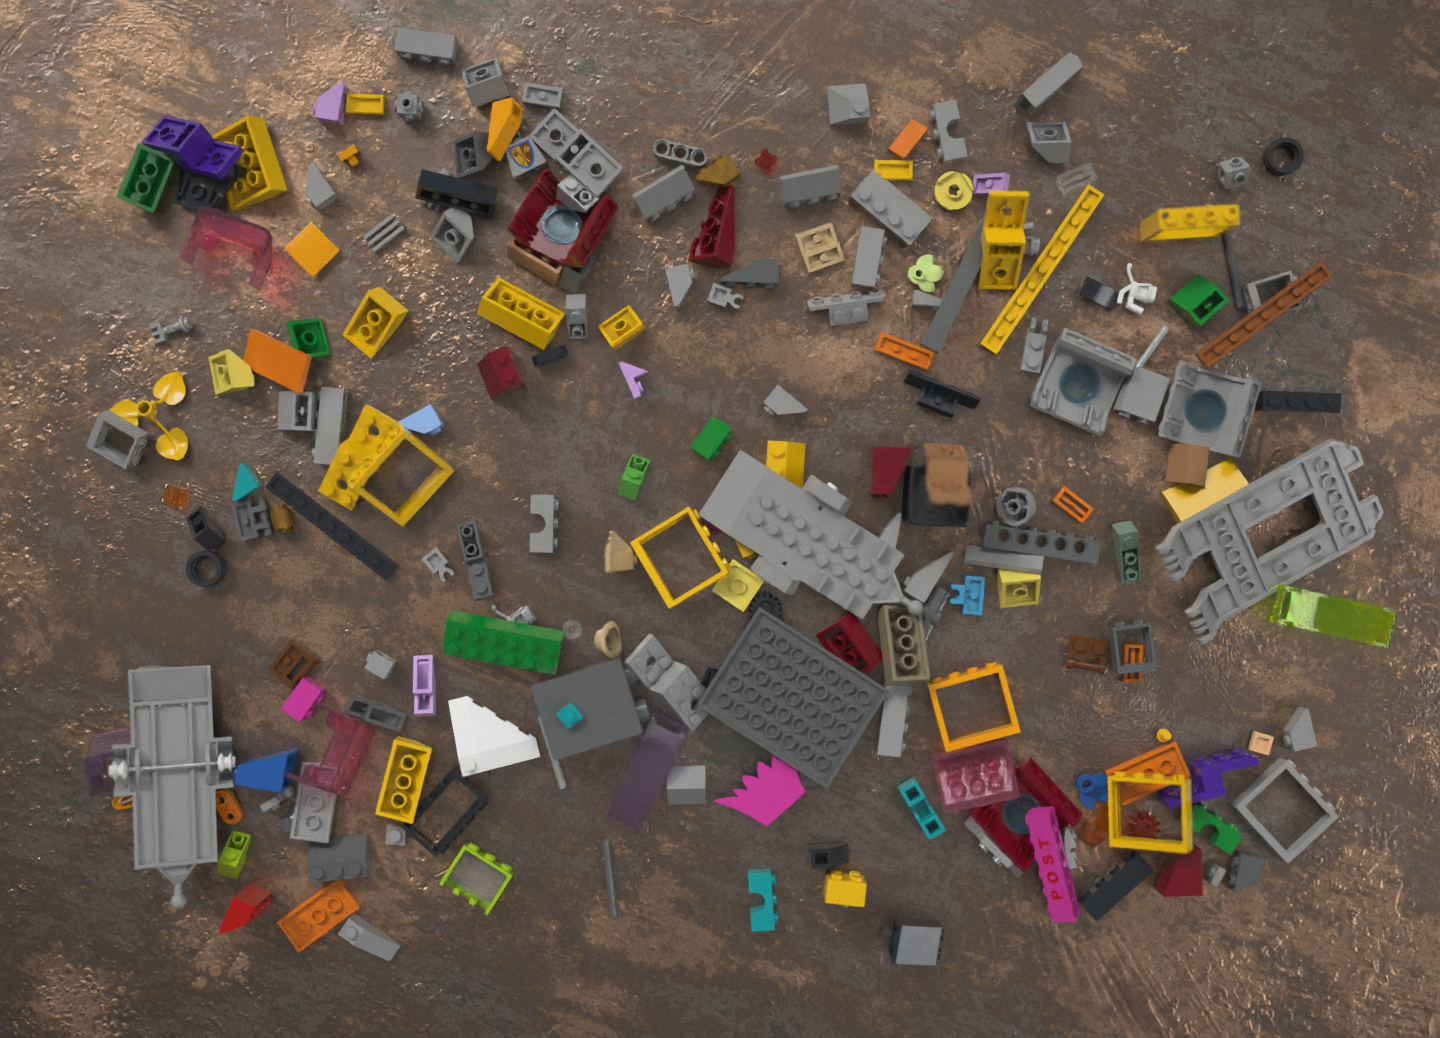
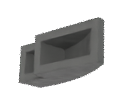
(374, 712)

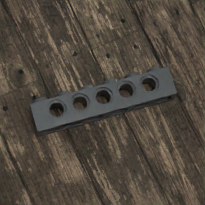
(1089, 552)

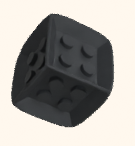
(921, 511)

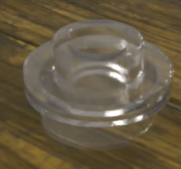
(568, 634)

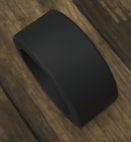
(1296, 149)
(191, 571)

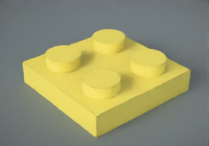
(738, 586)

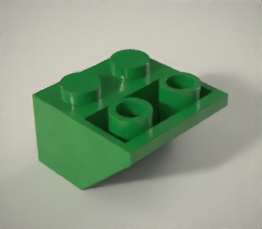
(1198, 300)
(711, 438)

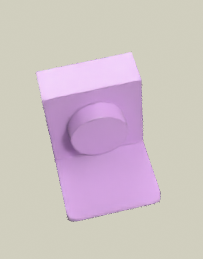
(990, 182)
(632, 373)

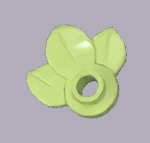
(928, 273)

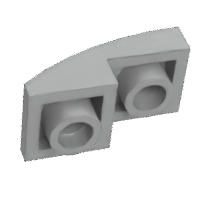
(1068, 837)

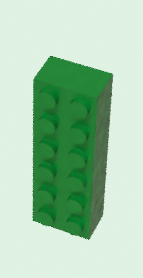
(503, 642)

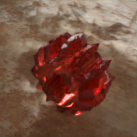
(1149, 822)

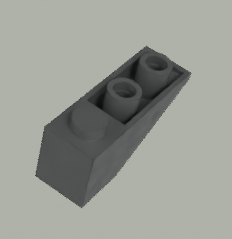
(757, 273)

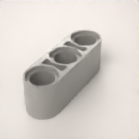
(673, 147)

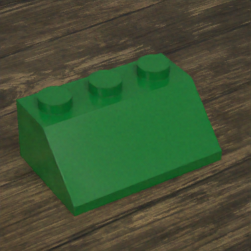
(145, 178)

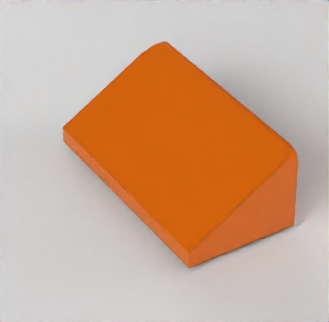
(908, 139)

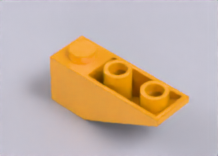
(504, 123)

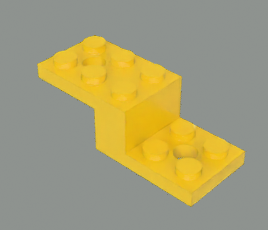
(1003, 239)
(353, 452)

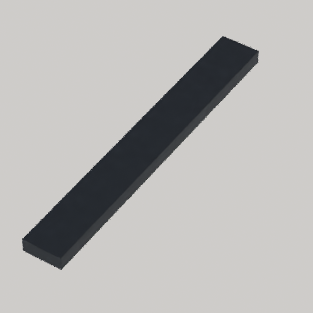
(331, 525)

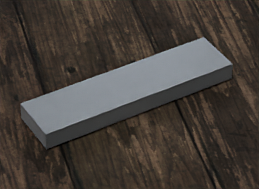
(1003, 559)

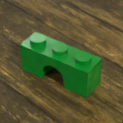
(1223, 835)

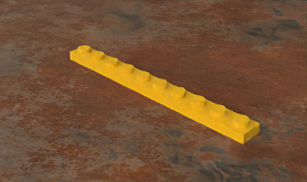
(1042, 269)

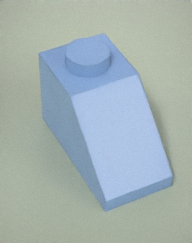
(424, 421)

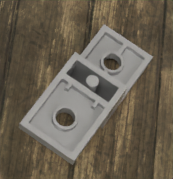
(576, 152)
(668, 681)

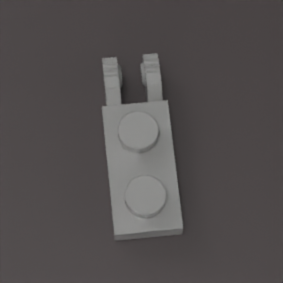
(1034, 347)

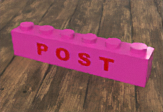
(1052, 864)

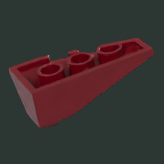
(717, 238)

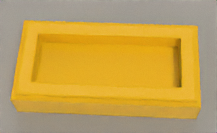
(365, 104)
(894, 169)

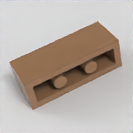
(534, 262)

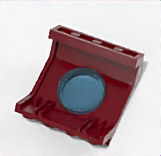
(555, 230)
(1006, 819)

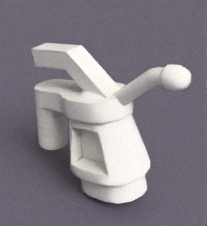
(1140, 291)

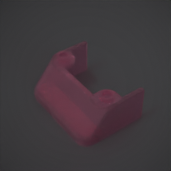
(214, 225)
(342, 755)

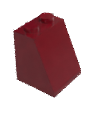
(501, 372)
(885, 469)
(1181, 874)

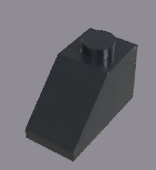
(204, 529)

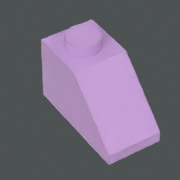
(331, 105)

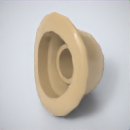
(609, 640)

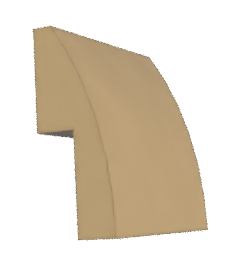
(819, 247)

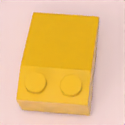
(375, 321)

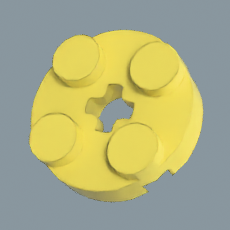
(964, 192)

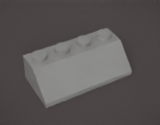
(890, 208)

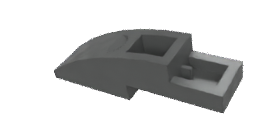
(476, 560)

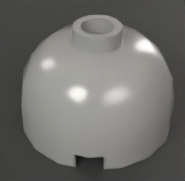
(1016, 506)

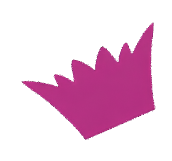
(769, 794)

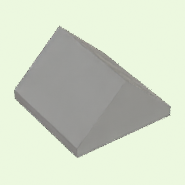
(686, 785)

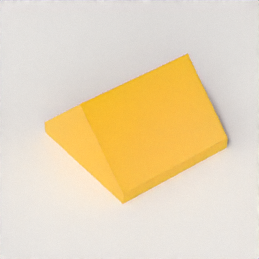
(621, 327)

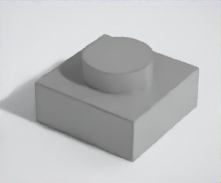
(395, 835)
(1214, 874)

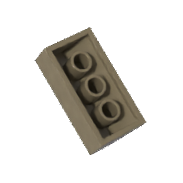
(902, 646)

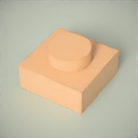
(1260, 743)

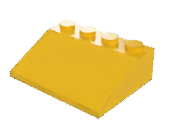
(262, 173)
(1190, 499)

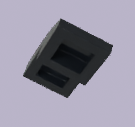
(1098, 293)

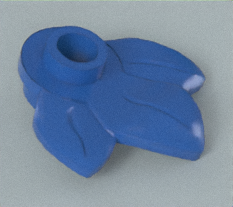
(1094, 791)

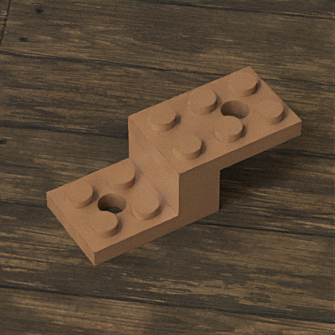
(947, 474)

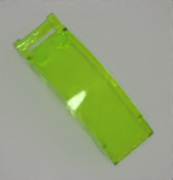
(1334, 616)

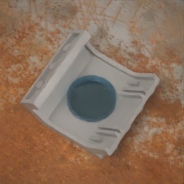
(1081, 381)
(1209, 409)

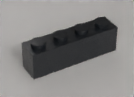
(456, 193)
(1298, 402)
(1115, 884)

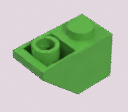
(633, 477)

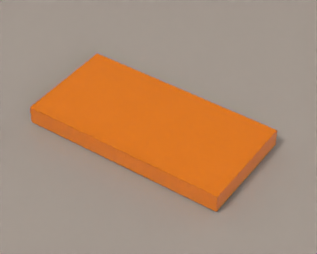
(277, 360)
(1163, 759)
(318, 914)

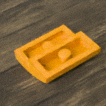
(312, 249)

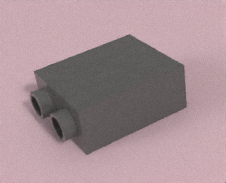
(603, 697)

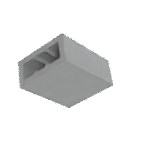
(1141, 395)

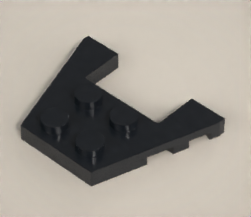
(199, 190)

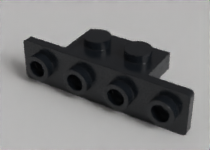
(940, 396)

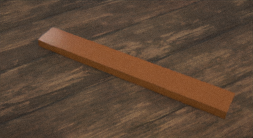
(1263, 315)

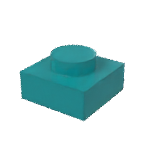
(569, 715)

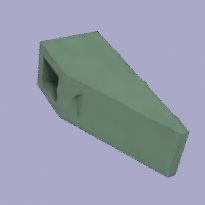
(1127, 551)

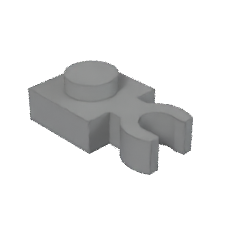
(722, 295)
(436, 561)
(274, 802)

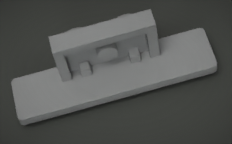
(847, 308)
(988, 844)

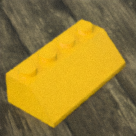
(520, 313)
(787, 460)
(403, 780)

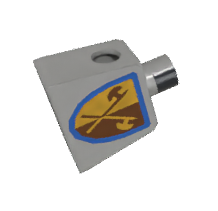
(524, 157)

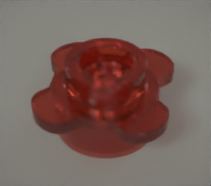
(766, 165)

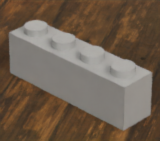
(330, 423)
(892, 721)

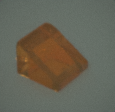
(175, 496)

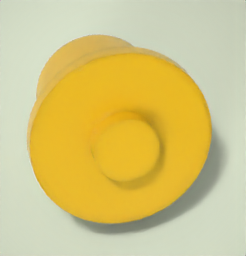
(1163, 735)

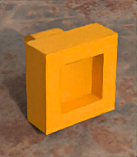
(348, 154)

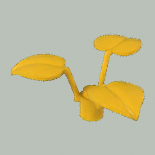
(172, 391)

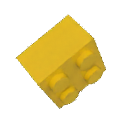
(844, 888)

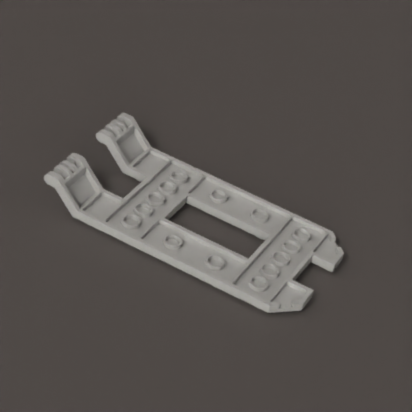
(1223, 526)

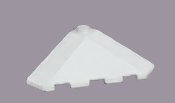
(486, 740)

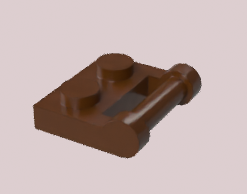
(1086, 647)
(288, 660)

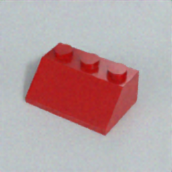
(246, 907)

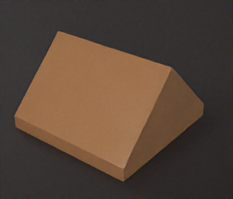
(1187, 464)

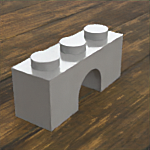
(950, 149)
(545, 540)

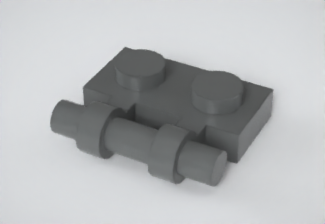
(246, 521)

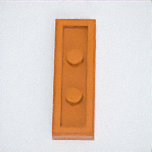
(904, 351)

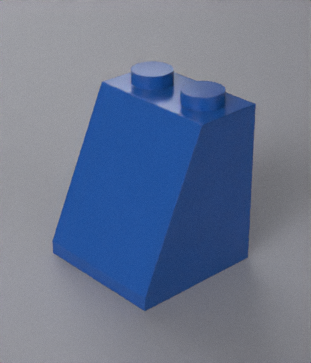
(267, 771)

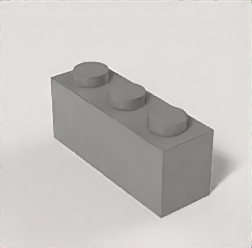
(426, 46)
(868, 257)

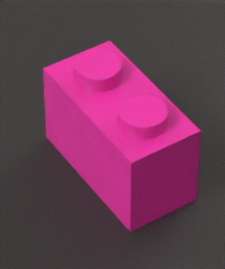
(303, 699)

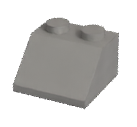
(485, 82)

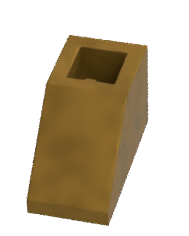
(719, 174)

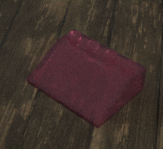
(974, 775)

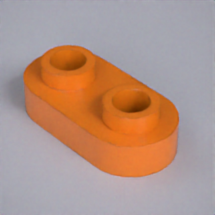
(229, 805)

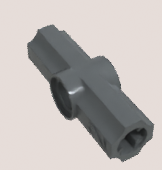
(932, 609)

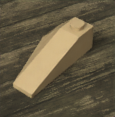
(619, 554)

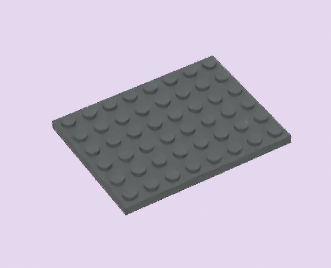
(792, 697)

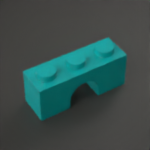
(921, 808)
(761, 882)

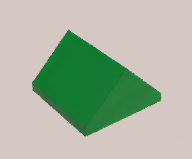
(309, 337)

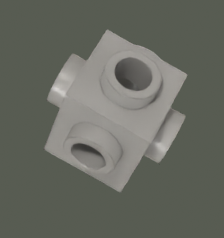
(412, 111)
(1233, 172)

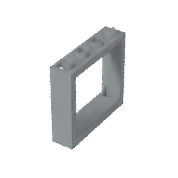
(1262, 782)

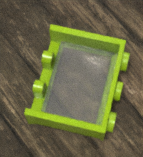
(477, 876)

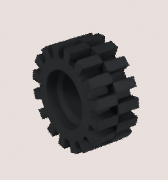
(766, 598)

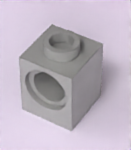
(380, 664)

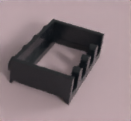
(455, 831)

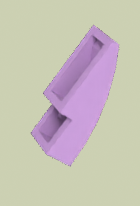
(424, 686)

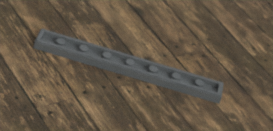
(955, 294)

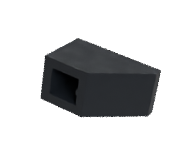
(828, 855)

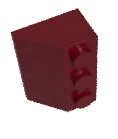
(851, 643)

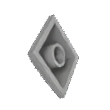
(848, 104)
(1051, 140)
(454, 233)

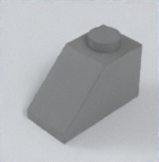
(318, 188)
(680, 282)
(782, 403)
(1299, 731)

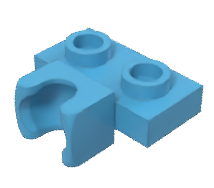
(970, 595)

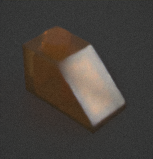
(1096, 827)

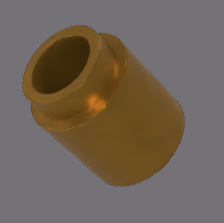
(281, 518)

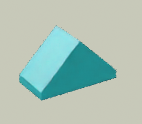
(246, 483)

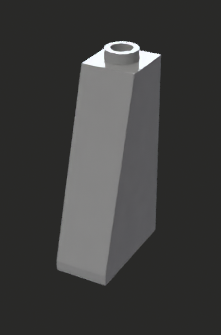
(1049, 84)

